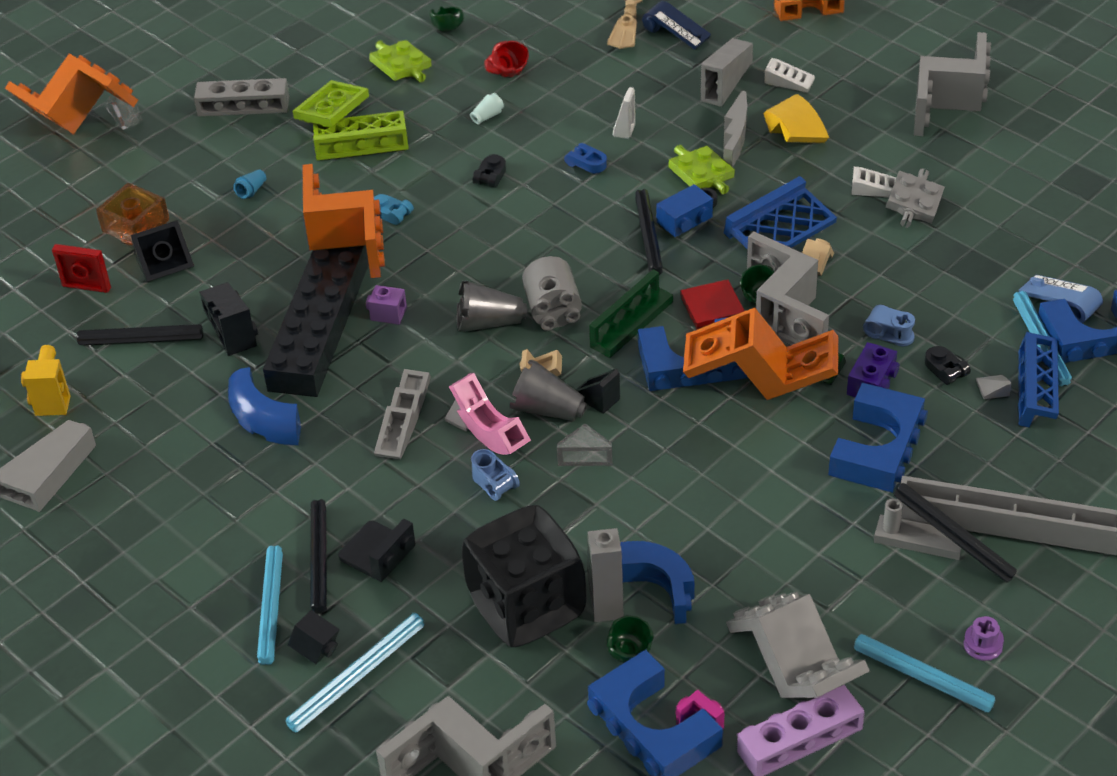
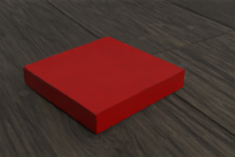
(81, 268)
(711, 302)

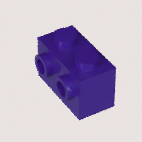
(873, 367)

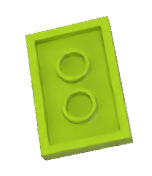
(330, 103)

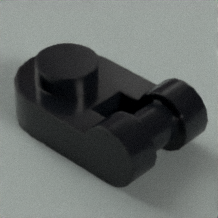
(490, 171)
(945, 364)

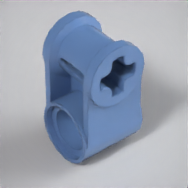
(888, 324)
(492, 474)

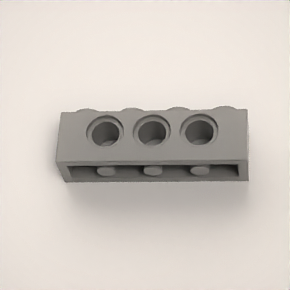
(242, 97)

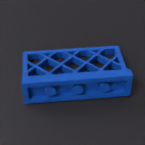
(767, 209)

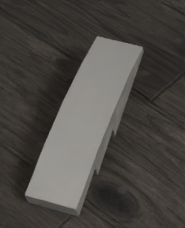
(735, 129)
(402, 414)

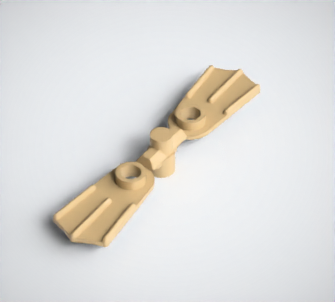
(624, 32)

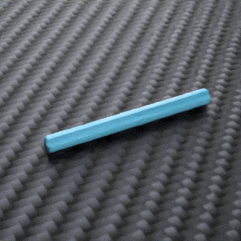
(354, 672)

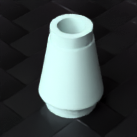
(487, 108)

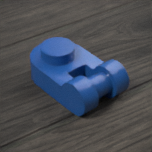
(587, 158)

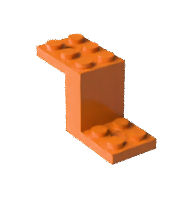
(72, 92)
(343, 220)
(761, 354)

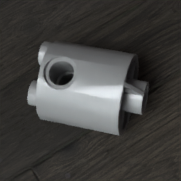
(552, 292)

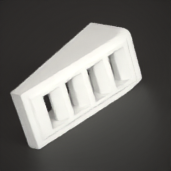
(787, 76)
(626, 118)
(871, 183)

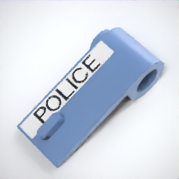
(1081, 298)

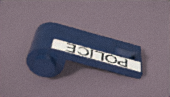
(667, 16)

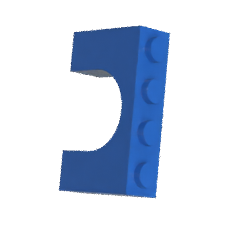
(1075, 339)
(665, 368)
(883, 464)
(664, 750)

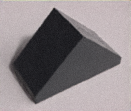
(601, 390)

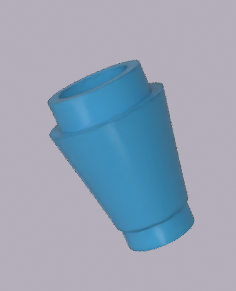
(248, 184)

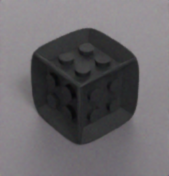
(524, 575)

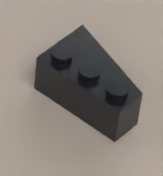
(229, 318)

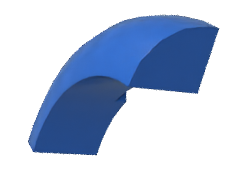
(261, 415)

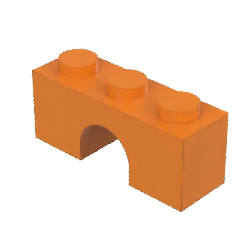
(793, 8)

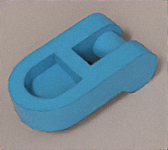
(393, 209)

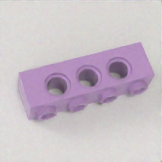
(841, 719)

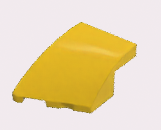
(796, 121)

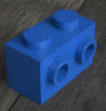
(684, 210)

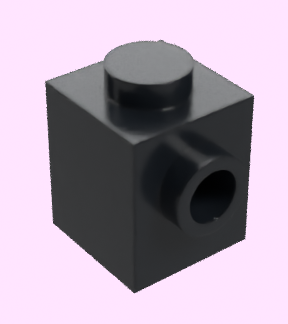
(314, 637)

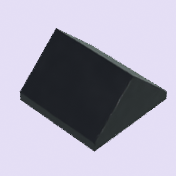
(161, 251)

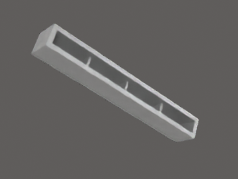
(1019, 515)

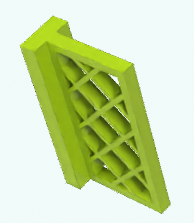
(361, 142)

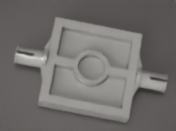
(915, 197)

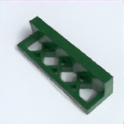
(631, 316)

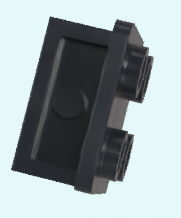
(378, 548)

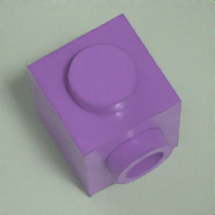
(386, 304)

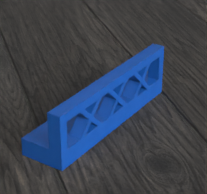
(1030, 373)

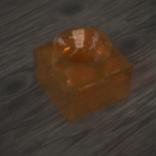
(131, 212)

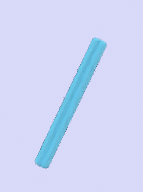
(1036, 326)
(270, 604)
(924, 673)

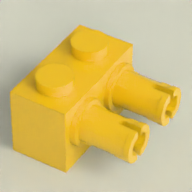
(46, 384)

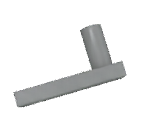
(912, 535)

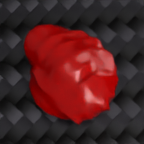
(507, 59)

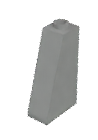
(724, 70)
(45, 466)
(605, 574)

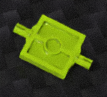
(400, 60)
(701, 168)

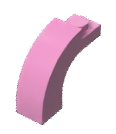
(489, 426)

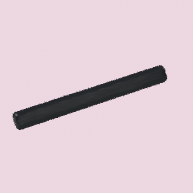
(648, 231)
(139, 334)
(955, 532)
(318, 557)

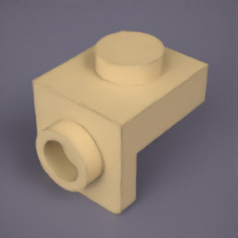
(819, 250)
(551, 361)

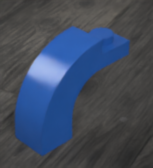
(663, 567)

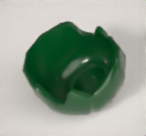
(447, 18)
(753, 279)
(629, 637)

